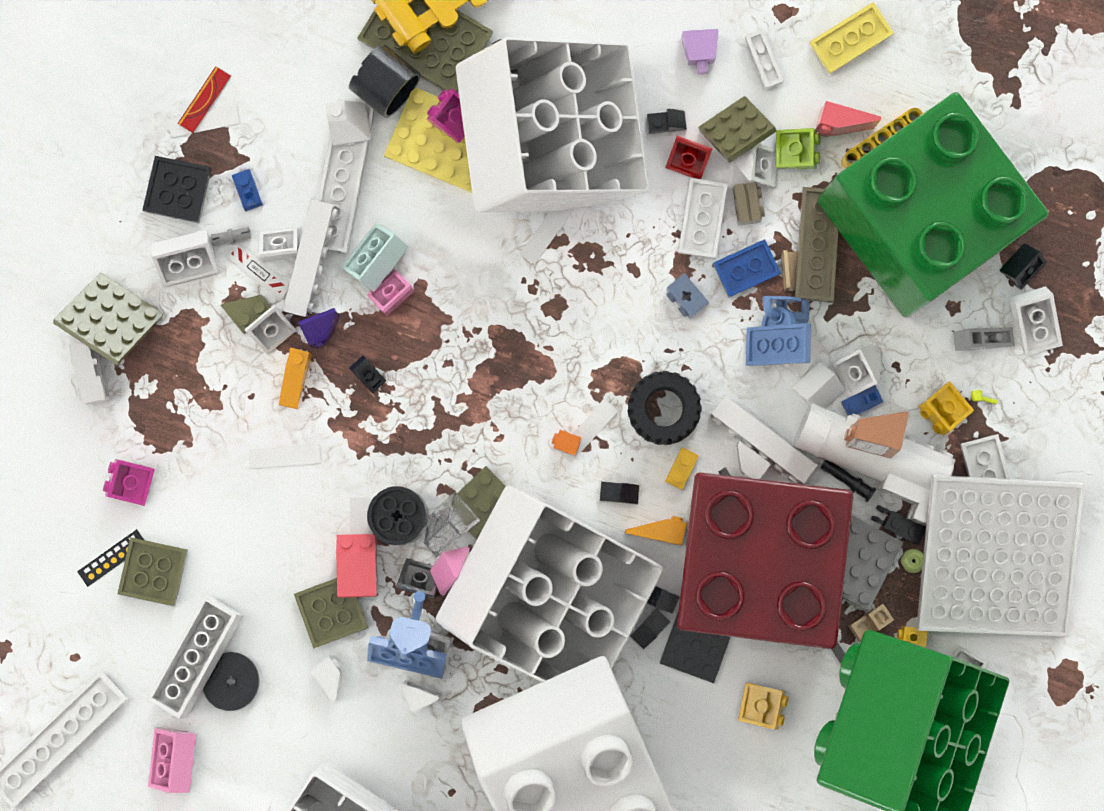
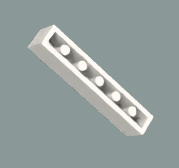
(309, 258)
(764, 440)

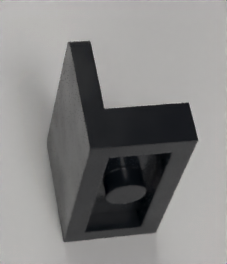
(1023, 265)

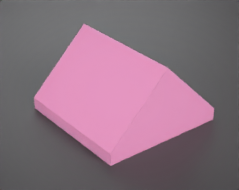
(391, 292)
(448, 568)

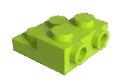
(797, 148)

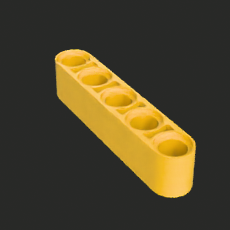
(886, 131)

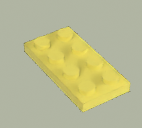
(851, 38)

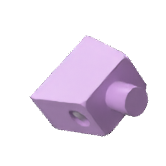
(700, 48)

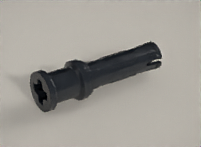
(855, 484)

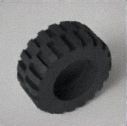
(690, 408)

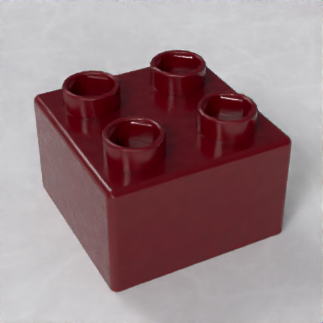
(765, 560)

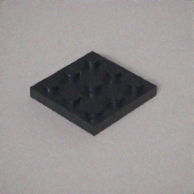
(177, 189)
(694, 652)

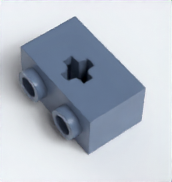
(686, 286)

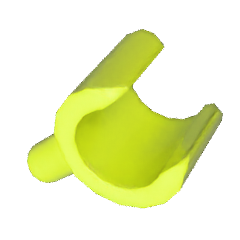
(976, 395)

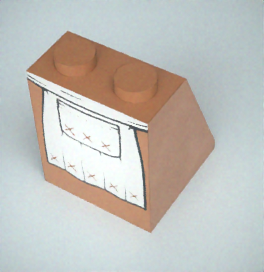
(878, 434)

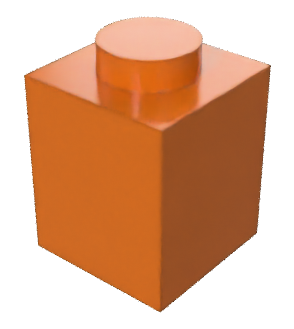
(566, 442)

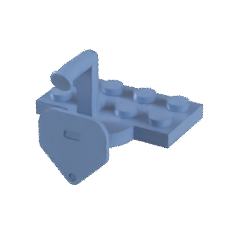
(782, 336)
(408, 645)

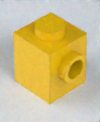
(912, 635)

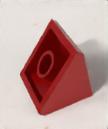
(688, 158)

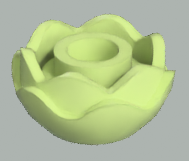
(907, 558)

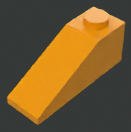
(294, 377)
(666, 530)

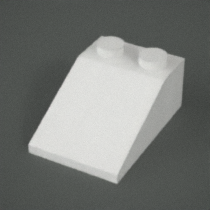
(1036, 320)

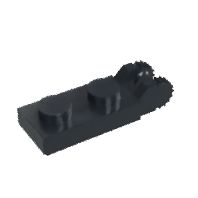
(900, 525)

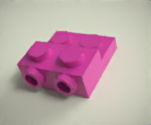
(447, 115)
(128, 482)

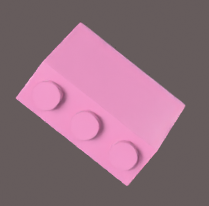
(172, 760)

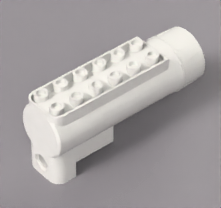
(902, 476)

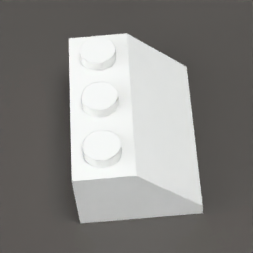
(184, 258)

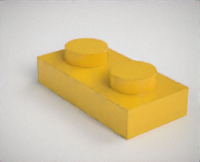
(681, 468)

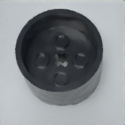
(384, 81)
(404, 530)

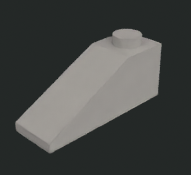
(983, 338)

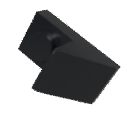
(666, 121)
(367, 374)
(619, 492)
(663, 600)
(650, 628)

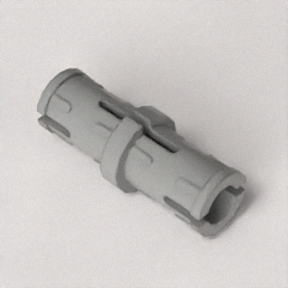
(230, 236)

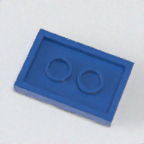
(746, 268)

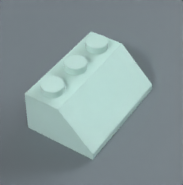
(375, 257)

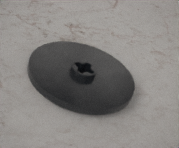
(239, 694)

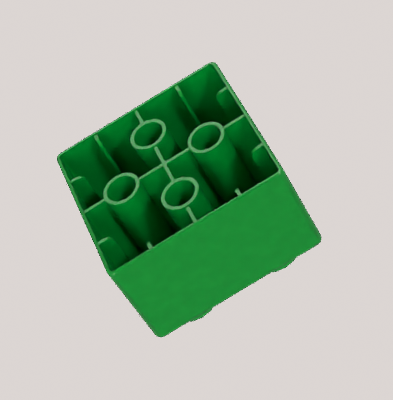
(931, 204)
(909, 727)

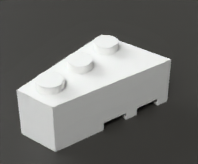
(89, 374)

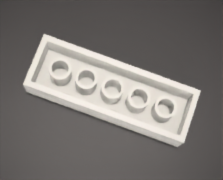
(195, 657)

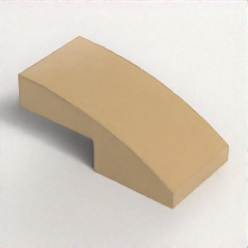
(873, 620)

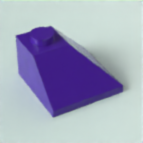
(319, 327)

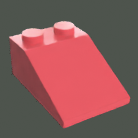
(841, 120)
(356, 565)

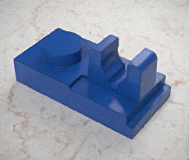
(247, 190)
(862, 401)

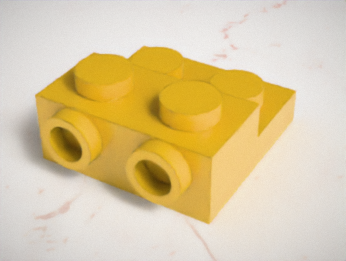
(945, 409)
(763, 706)

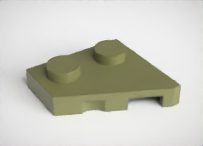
(246, 311)

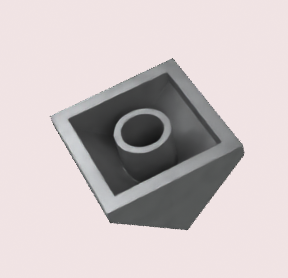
(417, 577)

